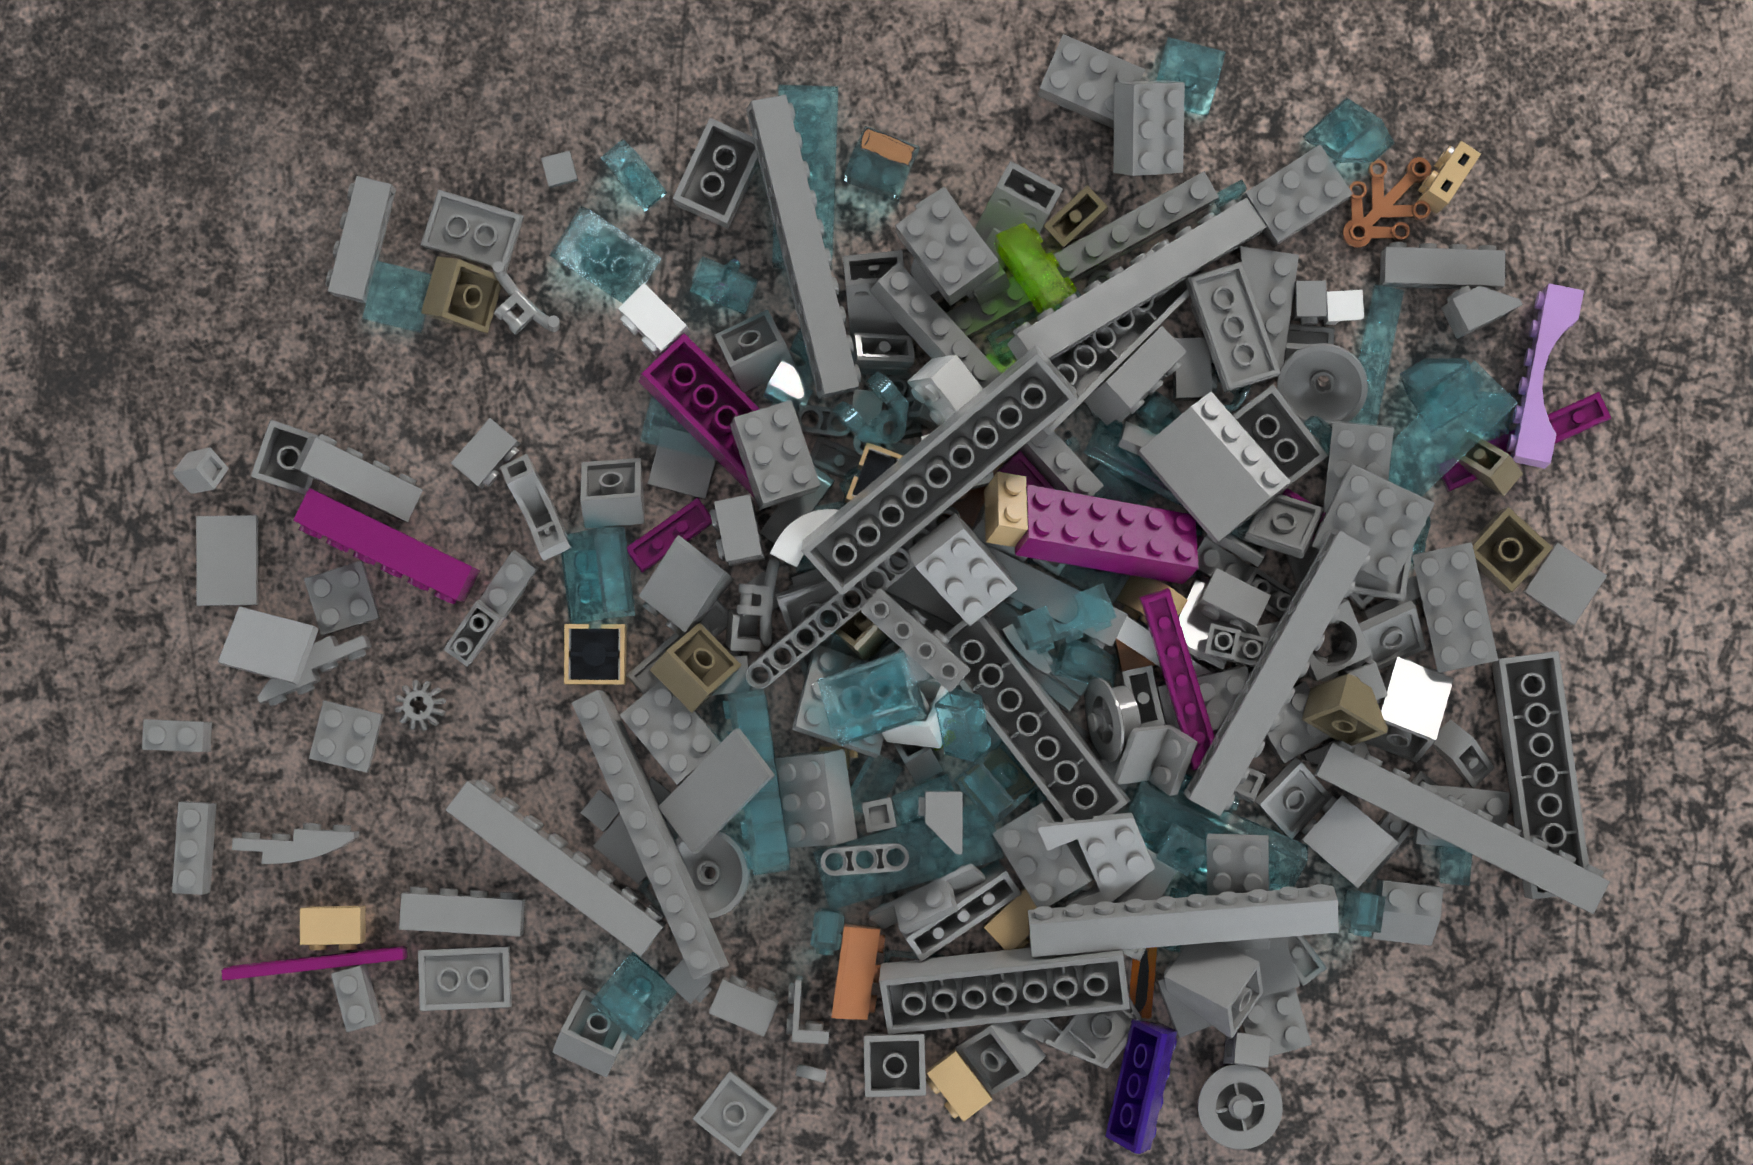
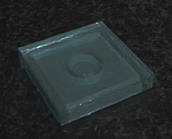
(397, 297)

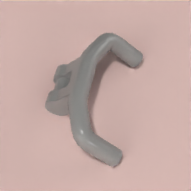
(518, 299)
(767, 598)

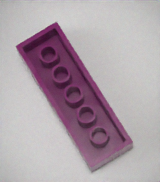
(700, 400)
(1109, 535)
(381, 543)

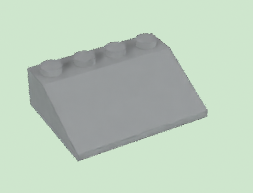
(1214, 467)

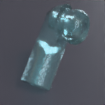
(1320, 429)

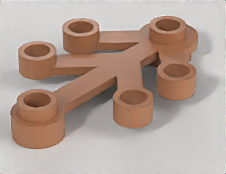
(1383, 206)

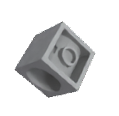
(1350, 652)

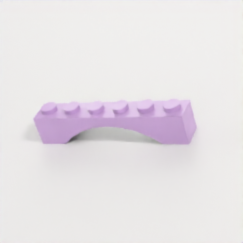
(1534, 434)

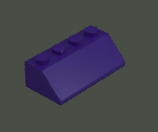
(1141, 1085)

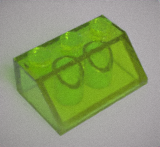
(1033, 267)

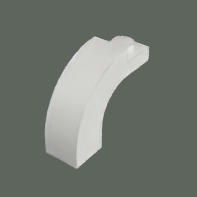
(790, 541)

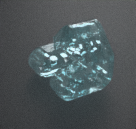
(873, 433)

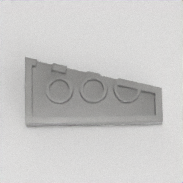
(1273, 284)

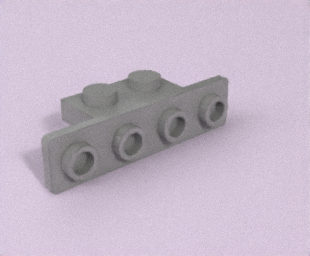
(916, 639)
(927, 903)

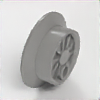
(1110, 717)
(1240, 1106)

